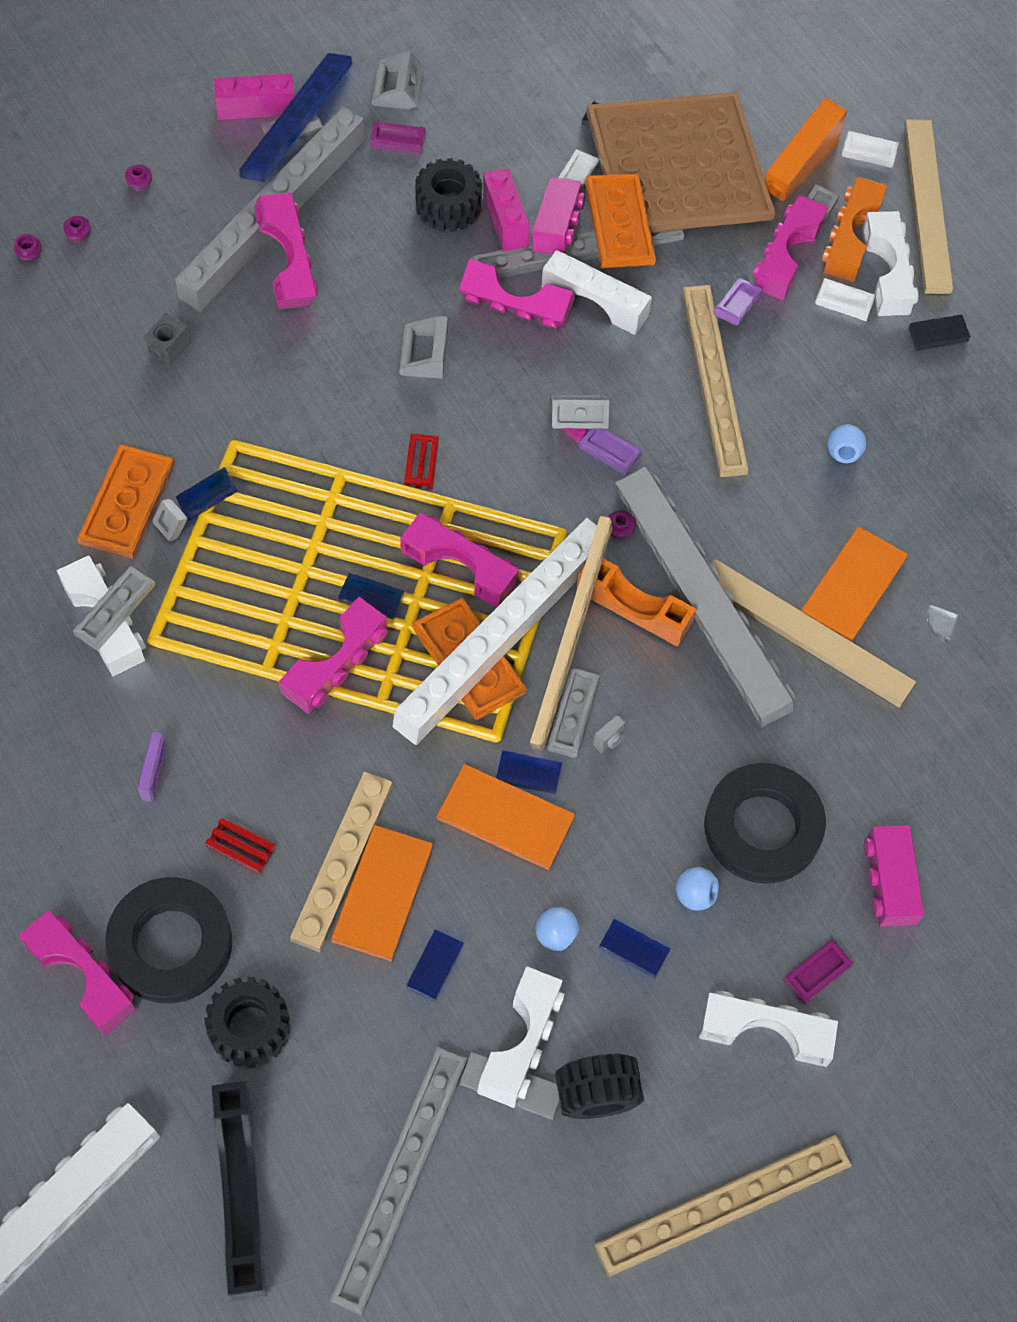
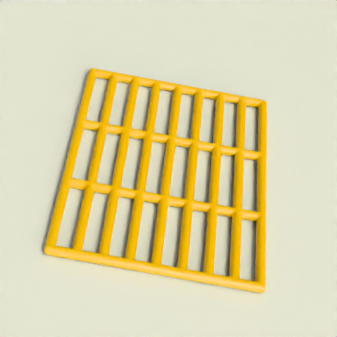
(306, 570)

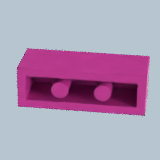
(253, 95)
(506, 209)
(558, 216)
(893, 876)

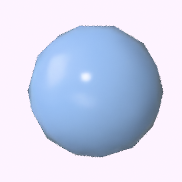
(848, 441)
(697, 888)
(556, 928)

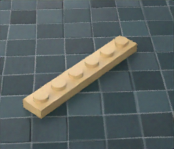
(341, 862)

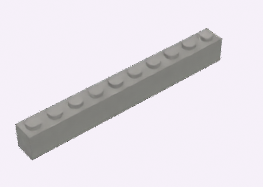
(242, 237)
(699, 587)

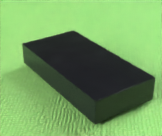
(939, 332)

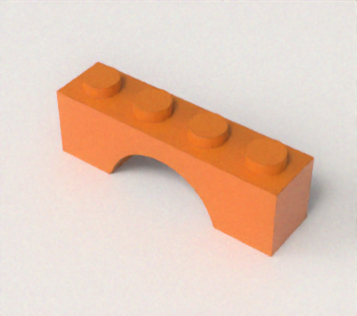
(847, 250)
(662, 616)

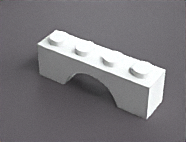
(885, 236)
(623, 304)
(86, 587)
(809, 1036)
(507, 1071)

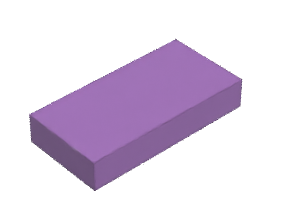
(738, 301)
(610, 449)
(152, 767)

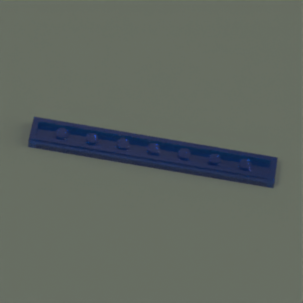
(295, 117)

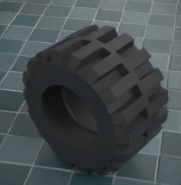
(444, 178)
(243, 996)
(599, 1086)

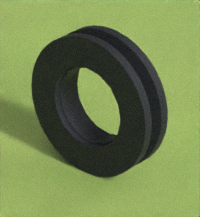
(778, 784)
(153, 899)

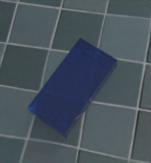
(206, 493)
(379, 595)
(529, 772)
(634, 948)
(435, 965)

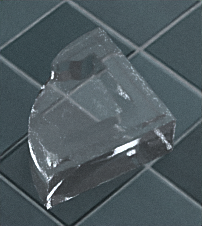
(941, 622)

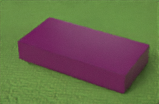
(397, 137)
(818, 971)

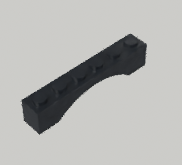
(240, 1191)

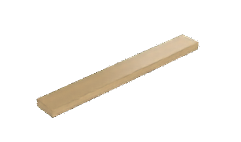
(928, 207)
(715, 381)
(571, 634)
(815, 637)
(722, 1206)

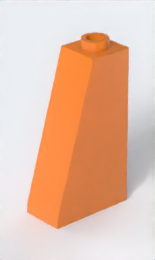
(806, 150)

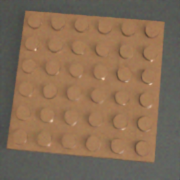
(689, 156)

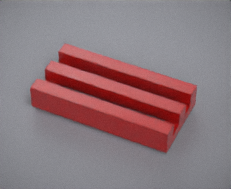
(419, 481)
(245, 834)

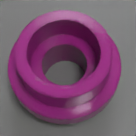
(138, 177)
(77, 228)
(24, 242)
(625, 530)

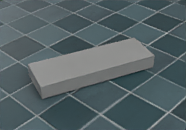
(114, 608)
(573, 712)
(541, 1096)

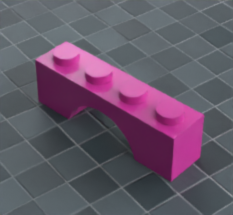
(278, 217)
(801, 225)
(548, 305)
(431, 541)
(310, 682)
(53, 944)

